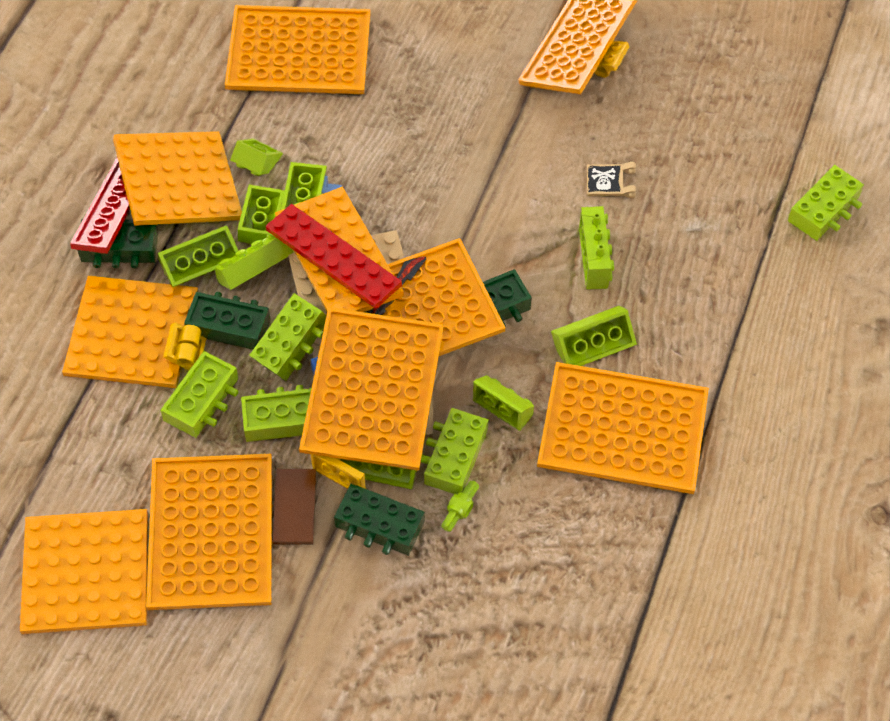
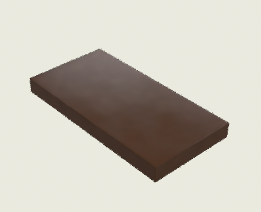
(294, 507)

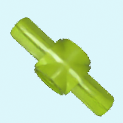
(460, 506)

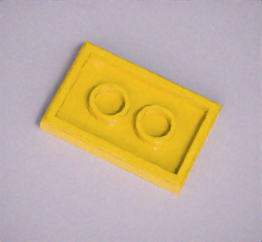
(338, 471)

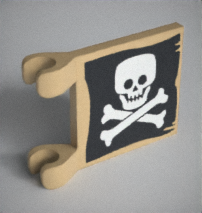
(608, 180)

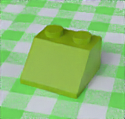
(255, 156)

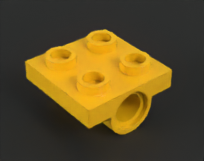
(612, 58)
(184, 345)

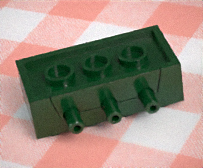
(131, 245)
(509, 295)
(228, 319)
(379, 520)

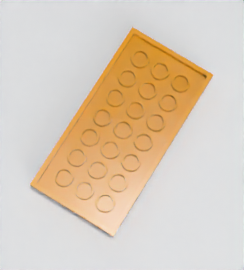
(576, 44)
(339, 215)

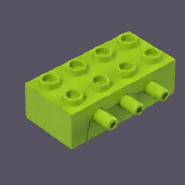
(826, 203)
(595, 247)
(290, 337)
(200, 395)
(275, 413)
(454, 451)

